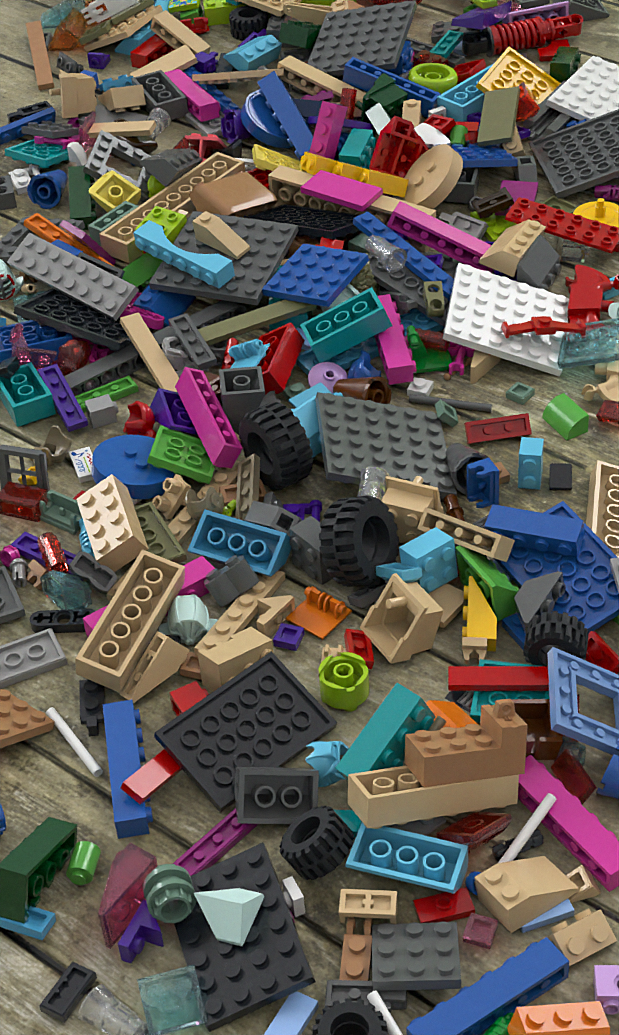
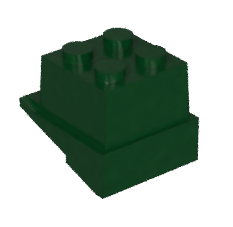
(385, 92)

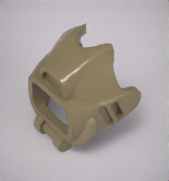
(56, 442)

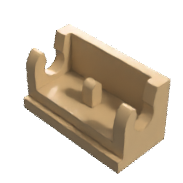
(368, 904)

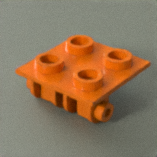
(318, 613)

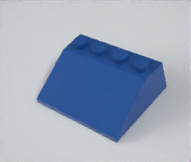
(36, 337)

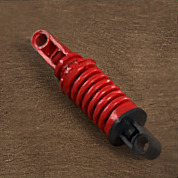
(521, 34)

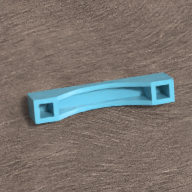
(211, 268)

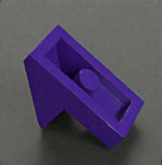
(140, 930)

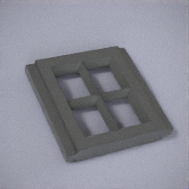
(40, 465)

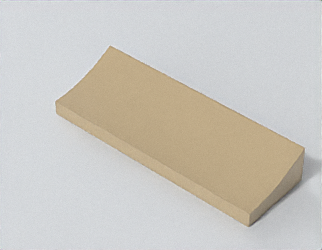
(604, 504)

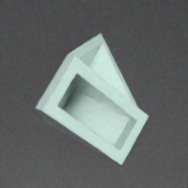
(230, 912)

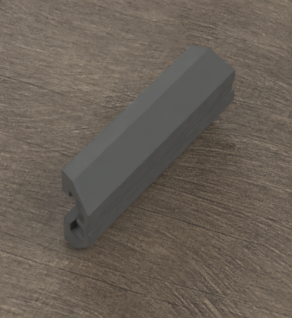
(546, 120)

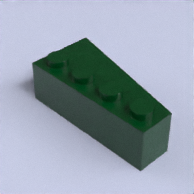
(565, 63)
(80, 201)
(34, 867)

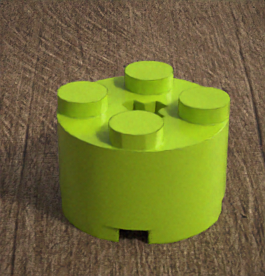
(344, 681)

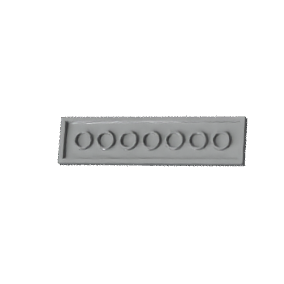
(73, 276)

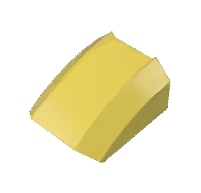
(113, 190)

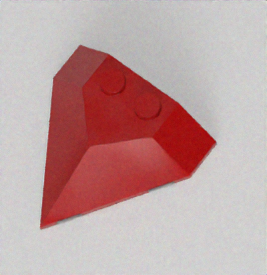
(397, 148)

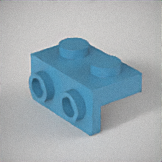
(122, 81)

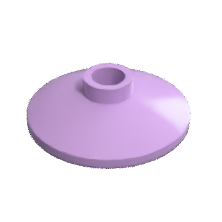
(320, 371)

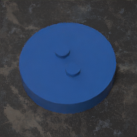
(261, 123)
(127, 460)

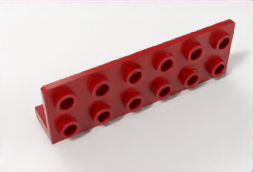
(566, 225)

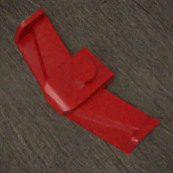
(543, 326)

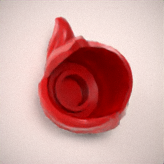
(140, 420)

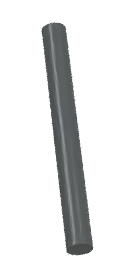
(453, 403)

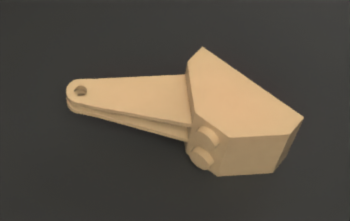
(316, 13)

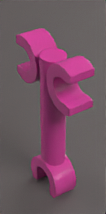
(56, 141)
(460, 351)

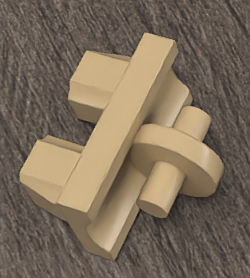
(173, 497)

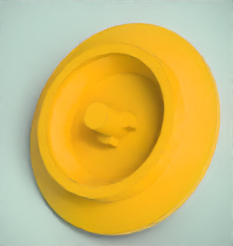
(601, 211)

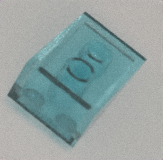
(56, 14)

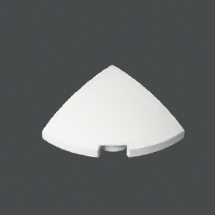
(431, 135)
(77, 153)

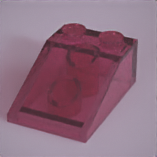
(124, 891)

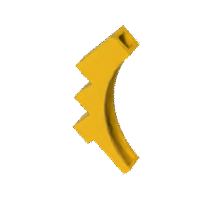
(391, 184)

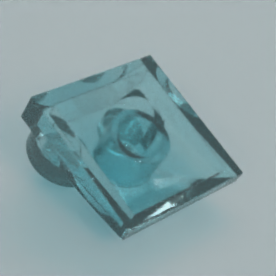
(172, 1001)

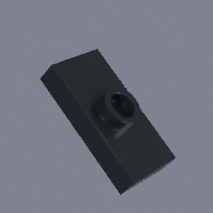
(68, 992)

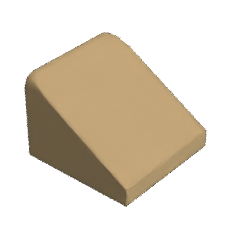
(584, 880)

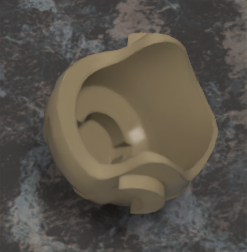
(212, 501)

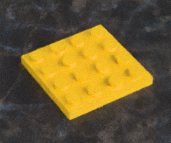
(512, 70)

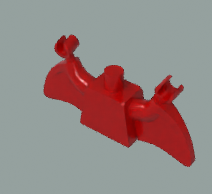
(587, 294)

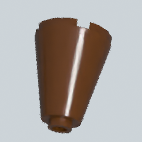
(365, 389)

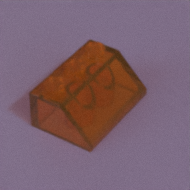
(68, 32)

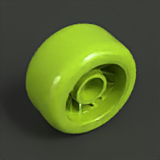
(434, 76)

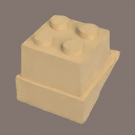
(76, 94)
(407, 503)
(402, 620)

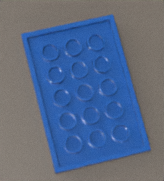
(588, 578)

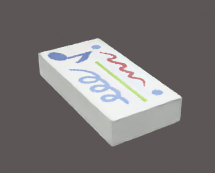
(82, 463)

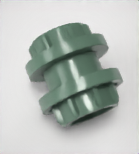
(169, 893)

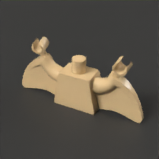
(607, 390)

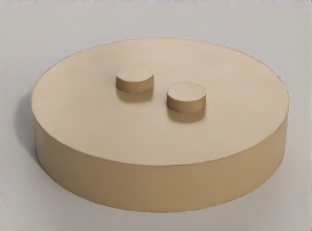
(433, 176)

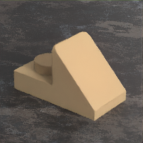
(273, 613)

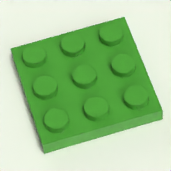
(181, 455)

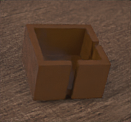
(541, 740)

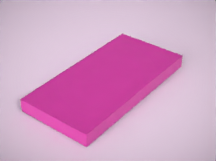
(341, 190)

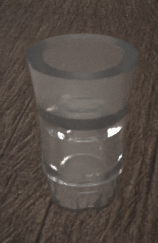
(162, 121)
(389, 255)
(372, 482)
(110, 1014)

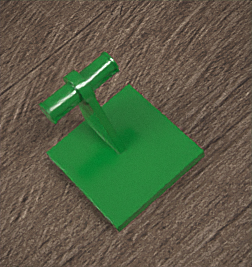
(428, 359)

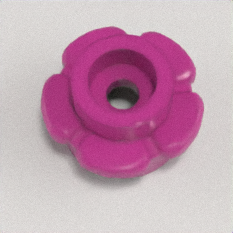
(8, 554)

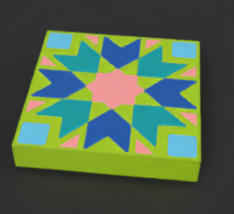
(182, 5)

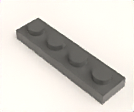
(192, 342)

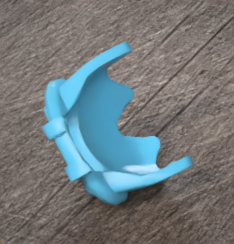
(325, 759)

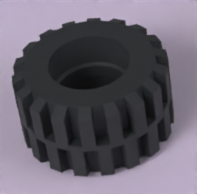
(246, 21)
(554, 631)
(316, 843)
(350, 1019)

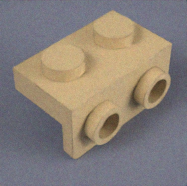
(583, 936)

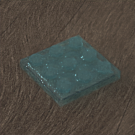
(597, 345)

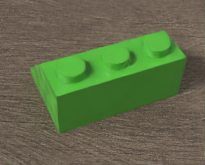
(141, 270)
(492, 583)

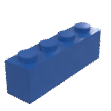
(537, 529)

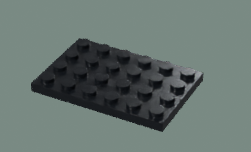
(310, 221)
(73, 317)
(248, 722)
(268, 964)

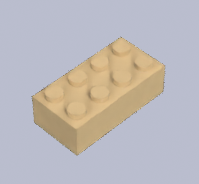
(112, 523)

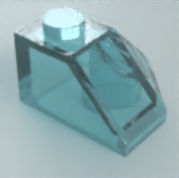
(66, 590)

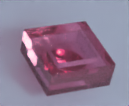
(480, 931)

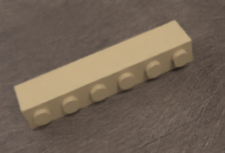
(312, 80)

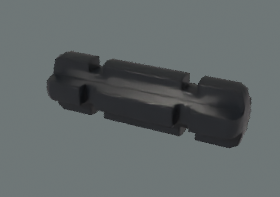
(535, 840)

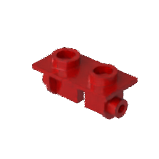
(200, 25)

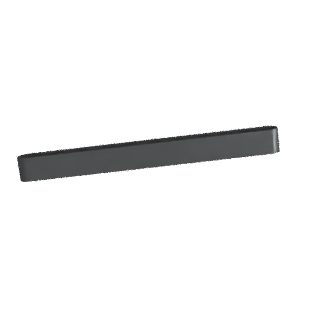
(128, 360)

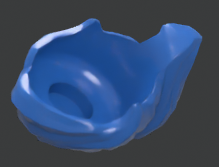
(362, 367)

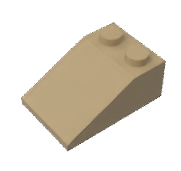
(123, 98)
(522, 890)

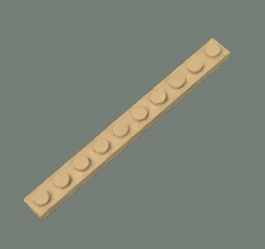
(183, 524)

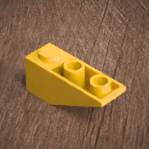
(479, 616)

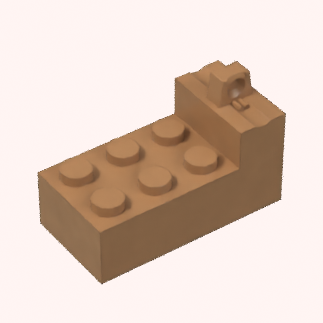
(471, 751)

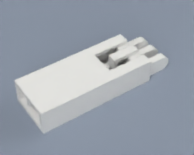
(113, 7)

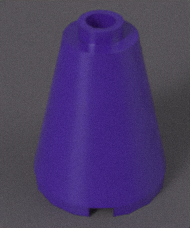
(232, 126)

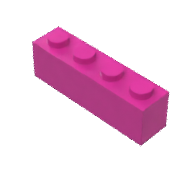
(328, 129)

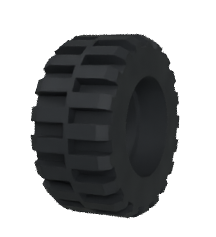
(279, 442)
(356, 538)

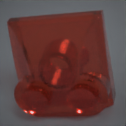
(476, 829)

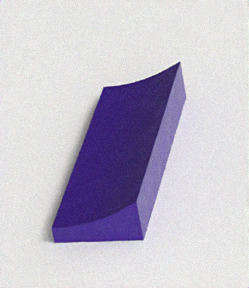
(482, 18)

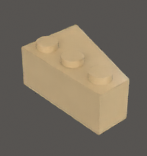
(232, 657)

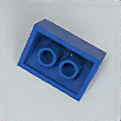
(164, 303)

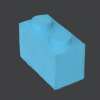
(530, 463)

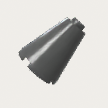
(458, 458)

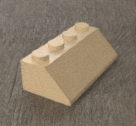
(512, 246)

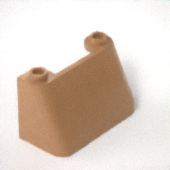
(233, 196)

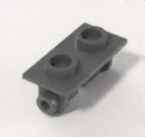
(68, 64)

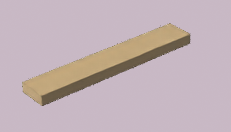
(150, 351)

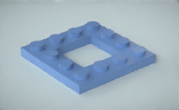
(563, 675)

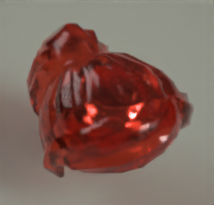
(73, 356)

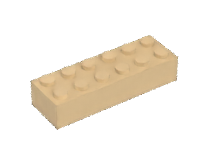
(130, 621)
(398, 797)

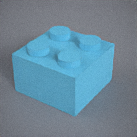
(435, 555)

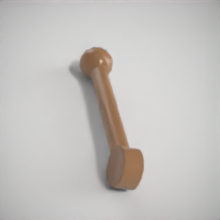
(447, 376)

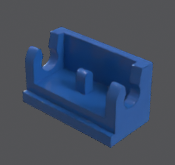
(483, 483)

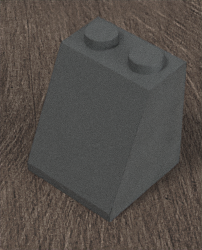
(240, 392)

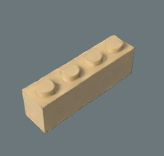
(176, 33)
(467, 534)

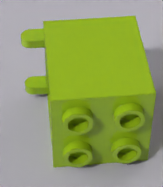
(170, 221)

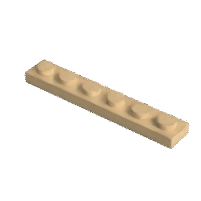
(241, 611)

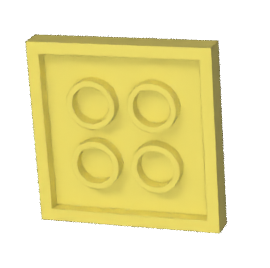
(270, 160)

